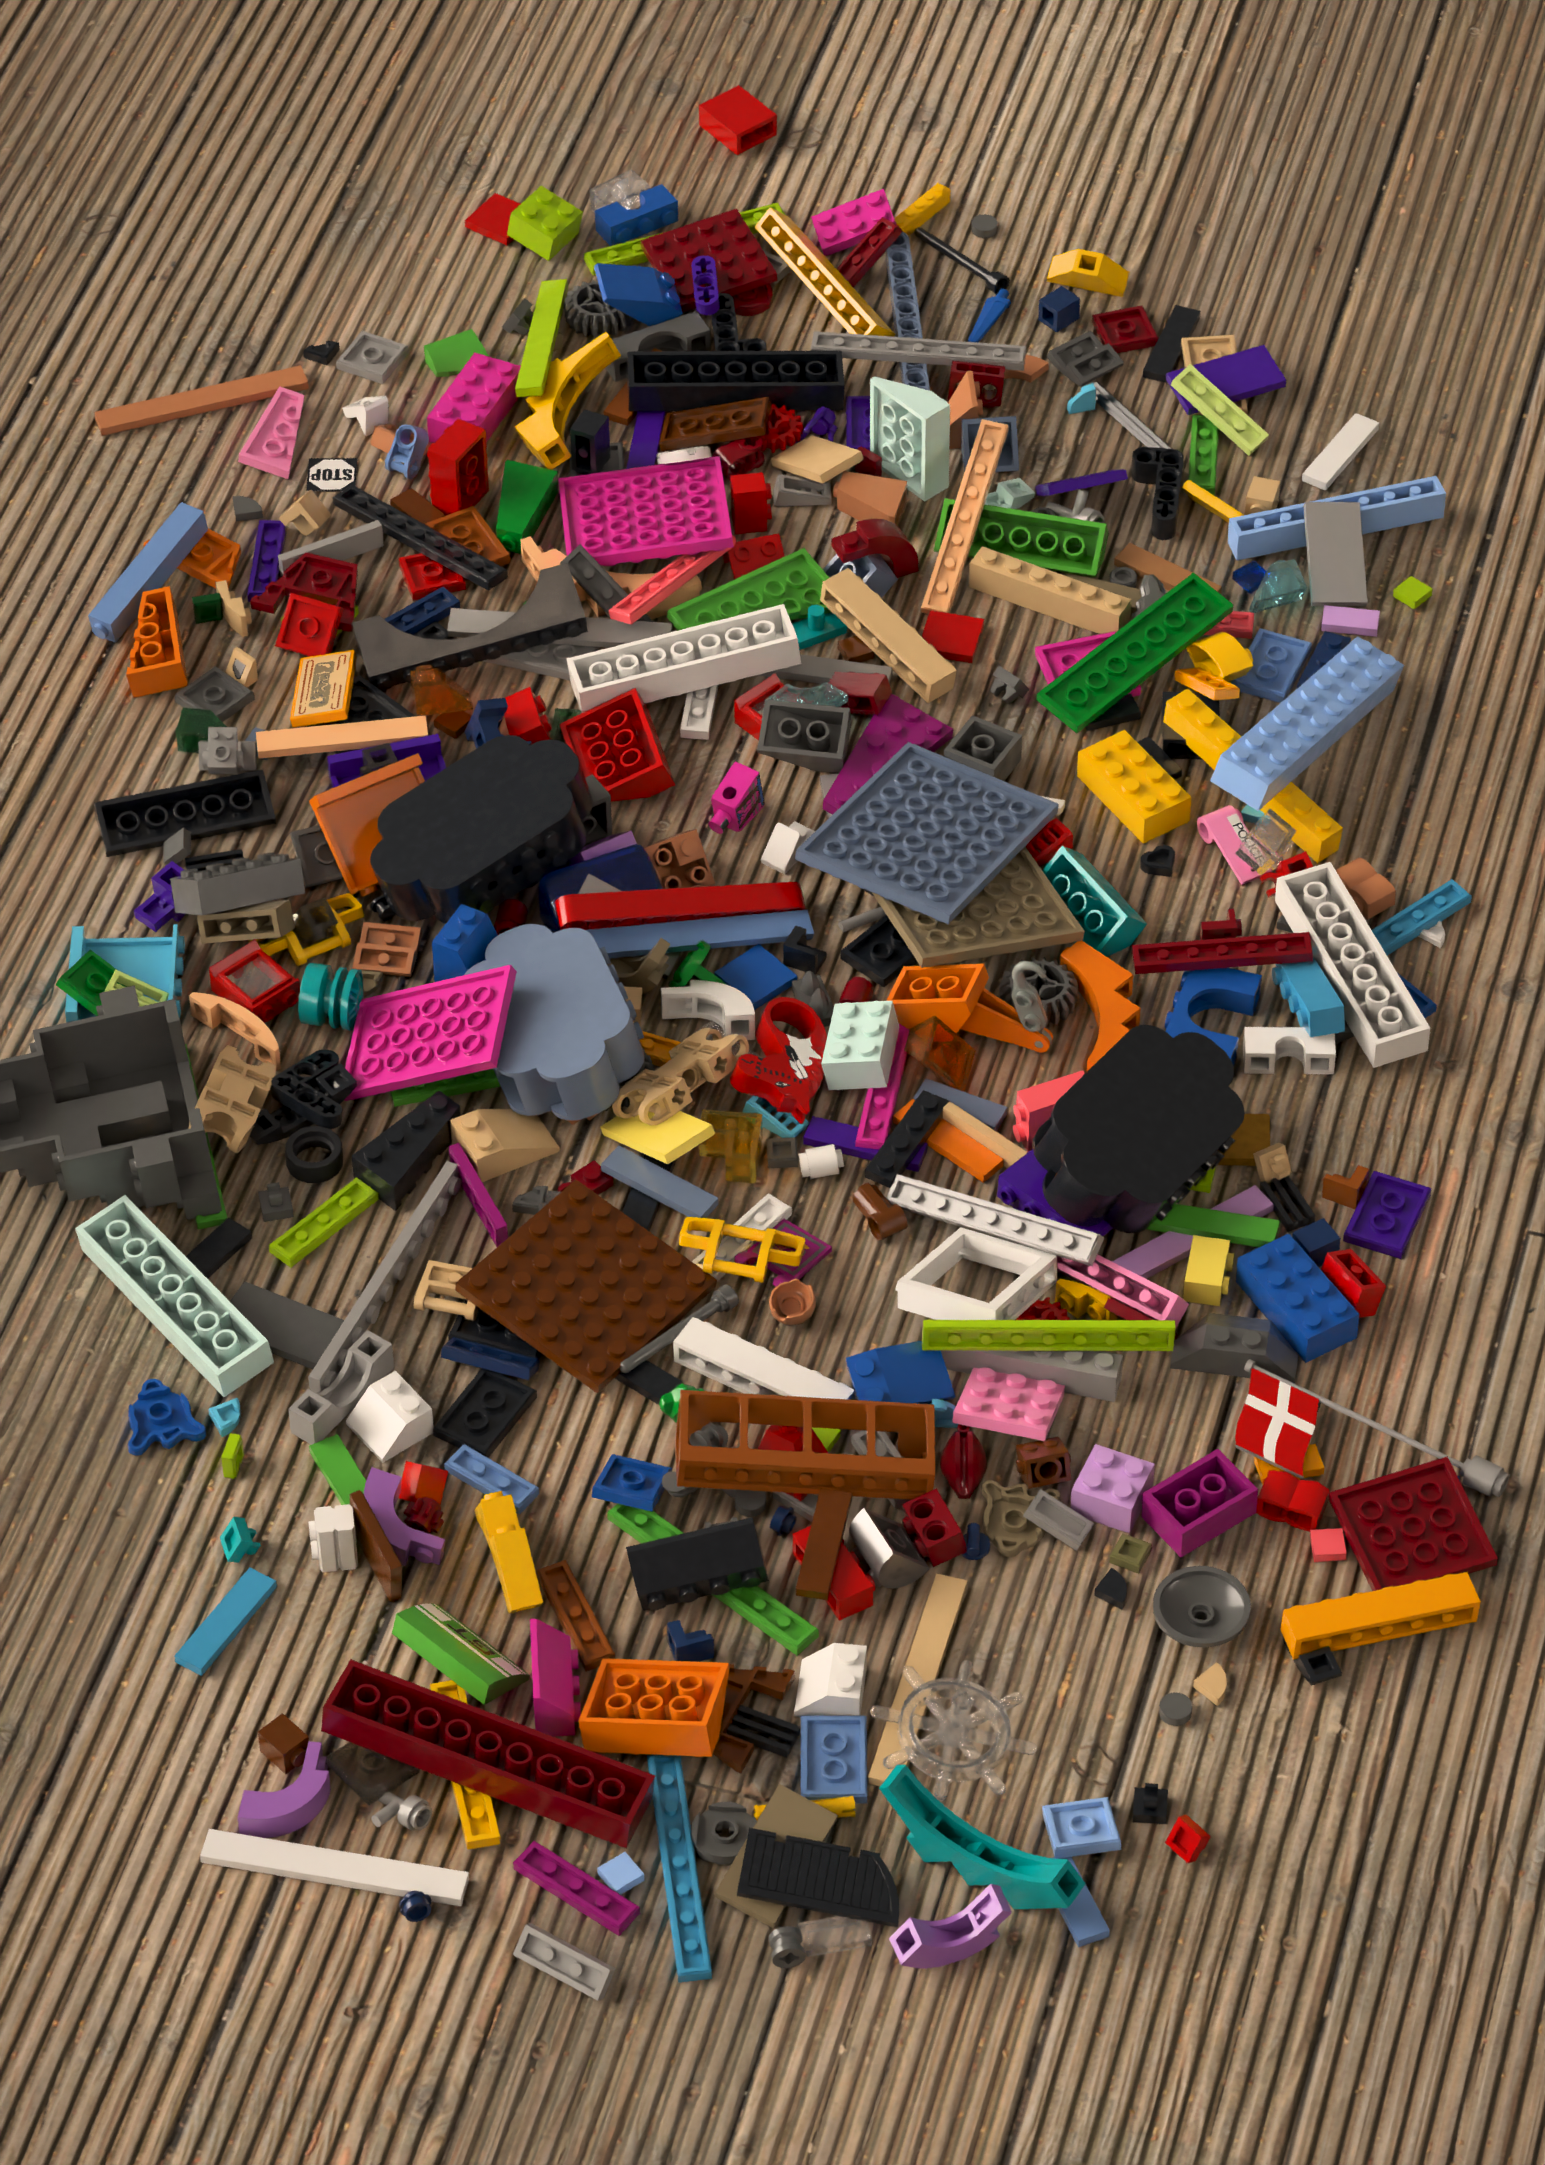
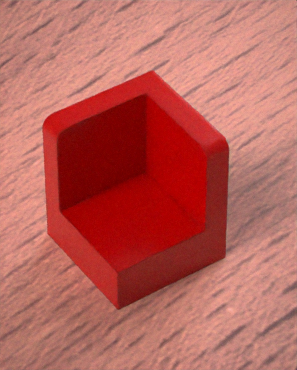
(422, 1481)

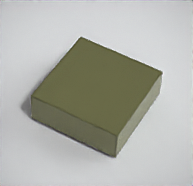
(1130, 1553)

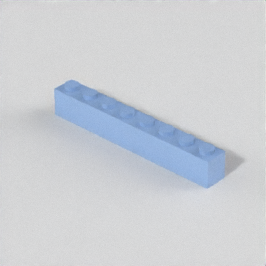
(1379, 510)

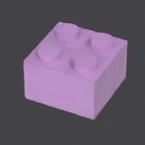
(1112, 1488)

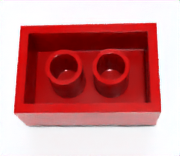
(458, 467)

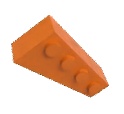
(157, 650)

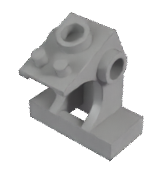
(225, 753)

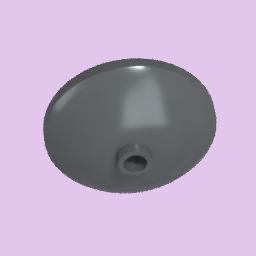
(1205, 1595)

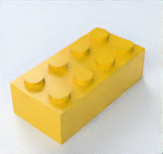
(1134, 786)

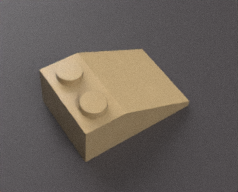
(501, 1140)

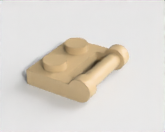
(442, 1279)

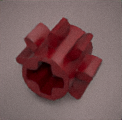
(424, 1515)

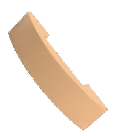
(215, 1010)

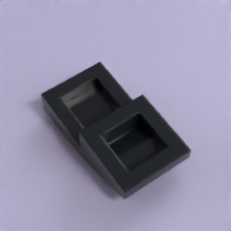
(1317, 1665)

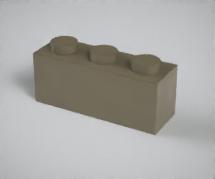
(250, 922)

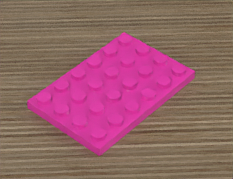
(430, 1032)

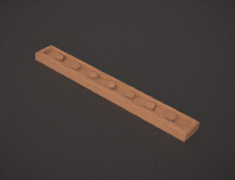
(199, 400)

